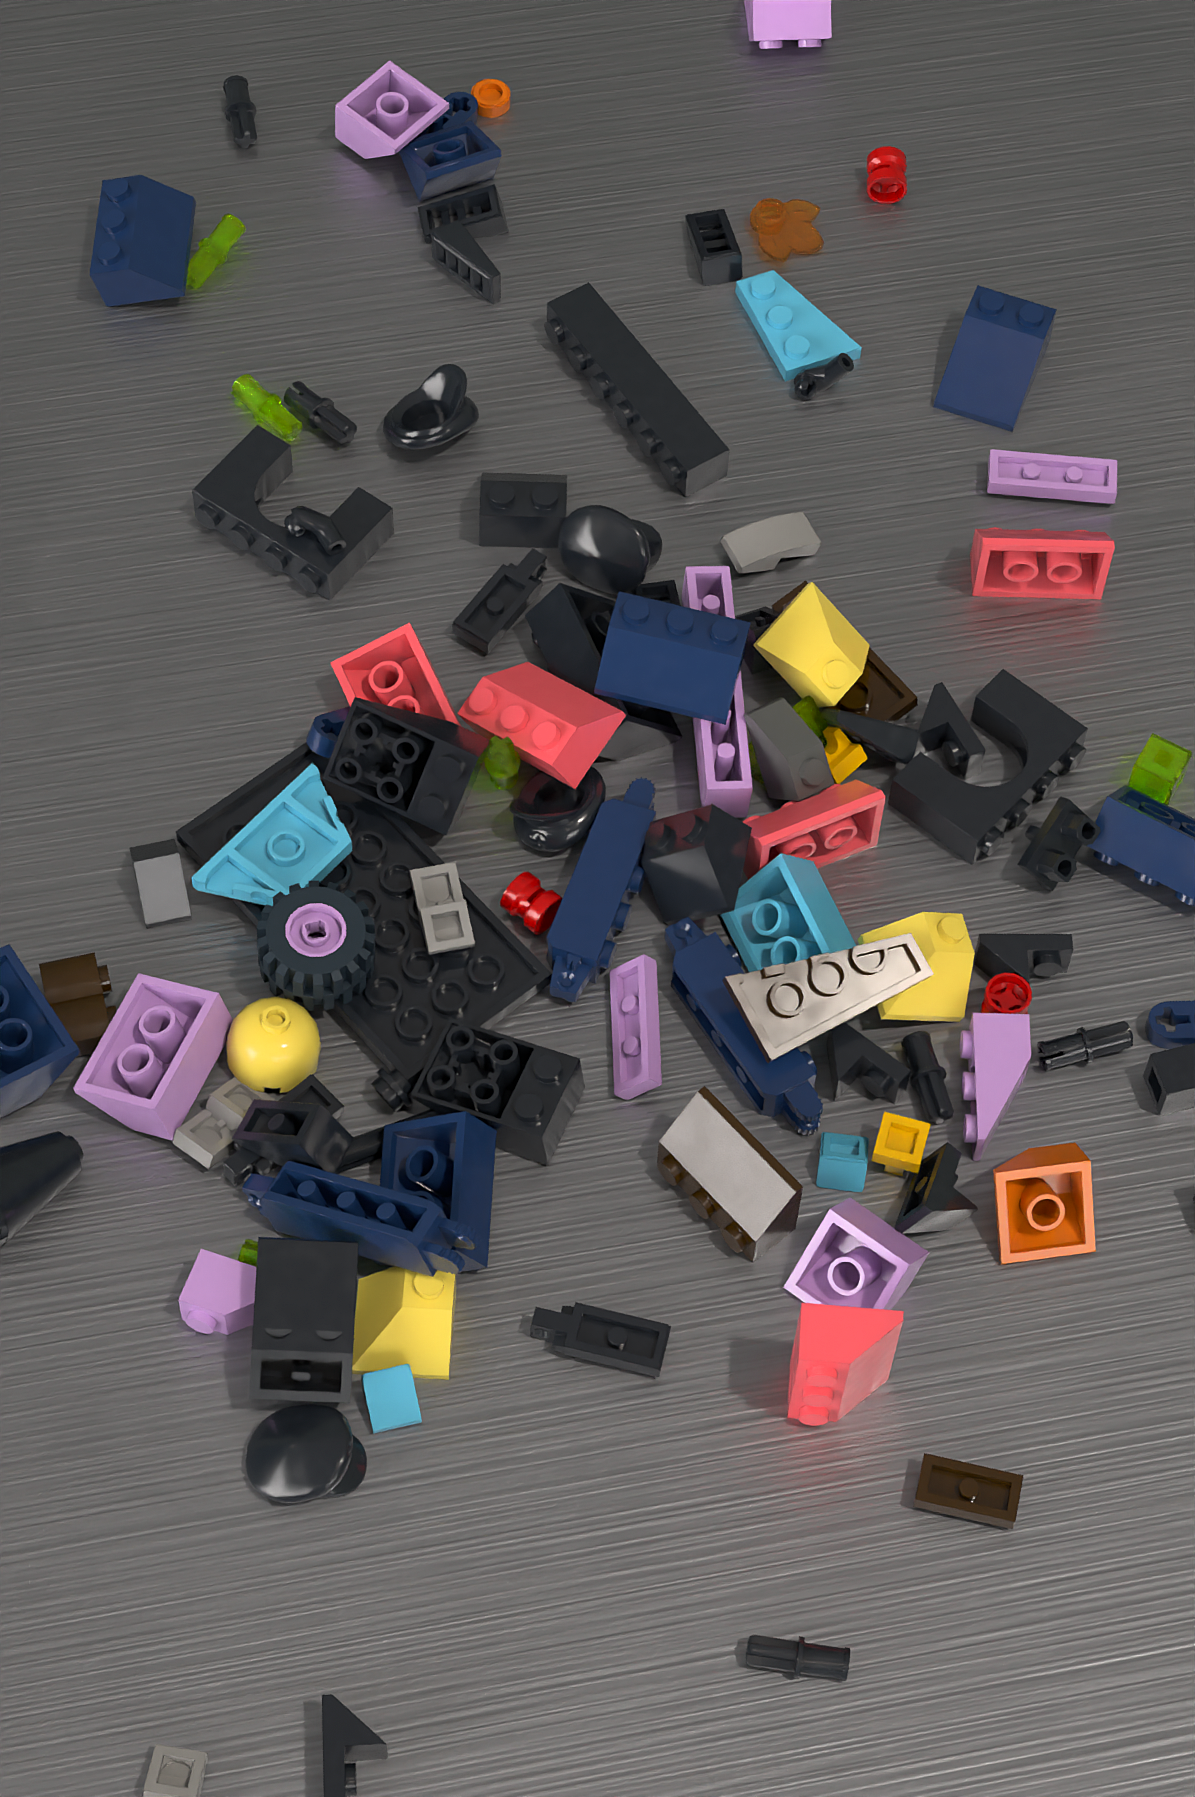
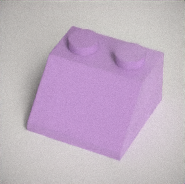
(788, 20)
(386, 112)
(856, 1261)

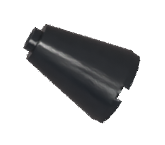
(32, 1176)

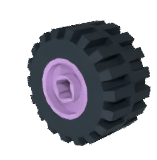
(316, 945)

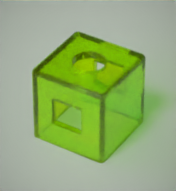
(1160, 769)

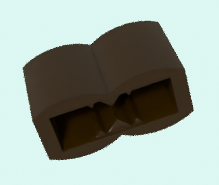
(76, 995)

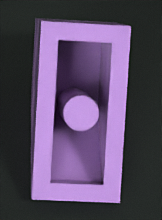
(218, 1294)

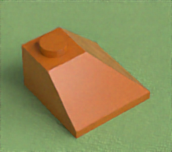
(1044, 1204)

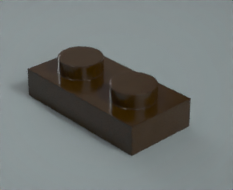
(968, 1491)

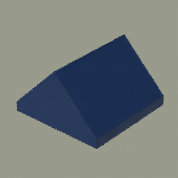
(450, 160)

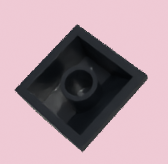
(521, 509)
(695, 862)

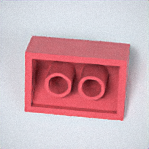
(1040, 563)
(395, 674)
(544, 717)
(819, 828)
(839, 1359)

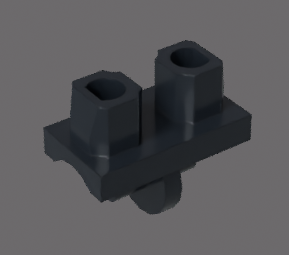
(1057, 843)

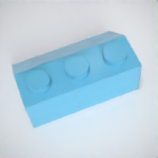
(786, 915)

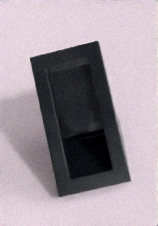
(948, 728)
(1023, 954)
(856, 1056)
(931, 1197)
(345, 1740)

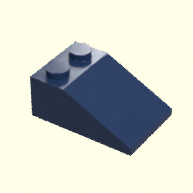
(995, 358)

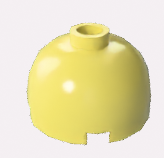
(273, 1044)

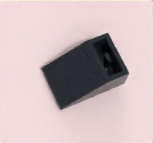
(407, 762)
(504, 1083)
(304, 1320)

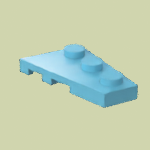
(791, 326)

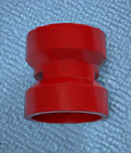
(886, 175)
(531, 902)
(1007, 995)

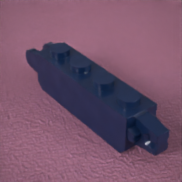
(600, 892)
(697, 979)
(385, 1222)

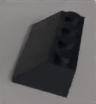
(572, 633)

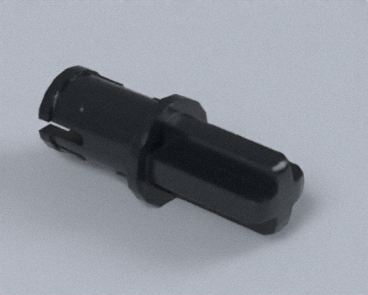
(240, 110)
(320, 413)
(1085, 1045)
(927, 1076)
(798, 1657)

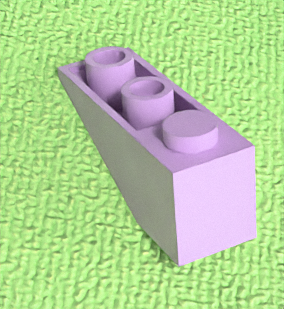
(997, 1064)

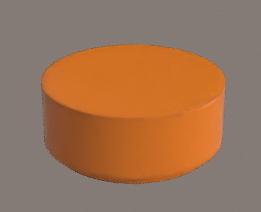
(492, 97)

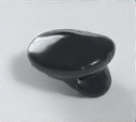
(432, 412)
(608, 548)
(554, 814)
(305, 1455)

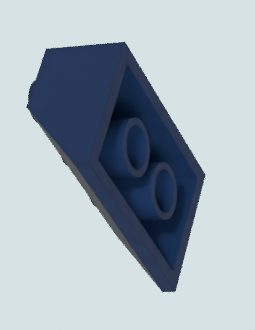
(141, 241)
(672, 657)
(1148, 839)
(32, 1037)
(451, 1165)

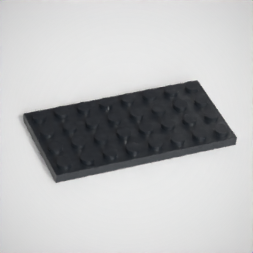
(409, 990)

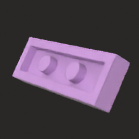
(1052, 476)
(635, 1027)

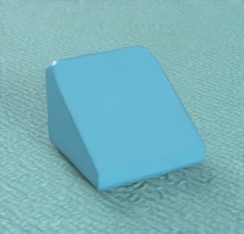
(842, 1162)
(391, 1398)

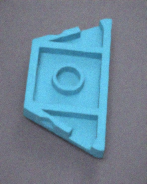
(284, 845)

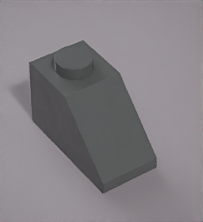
(787, 752)

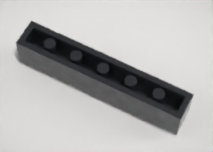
(636, 390)

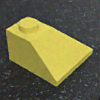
(814, 648)
(950, 955)
(404, 1321)

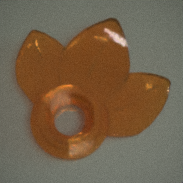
(786, 227)

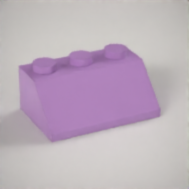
(156, 1055)

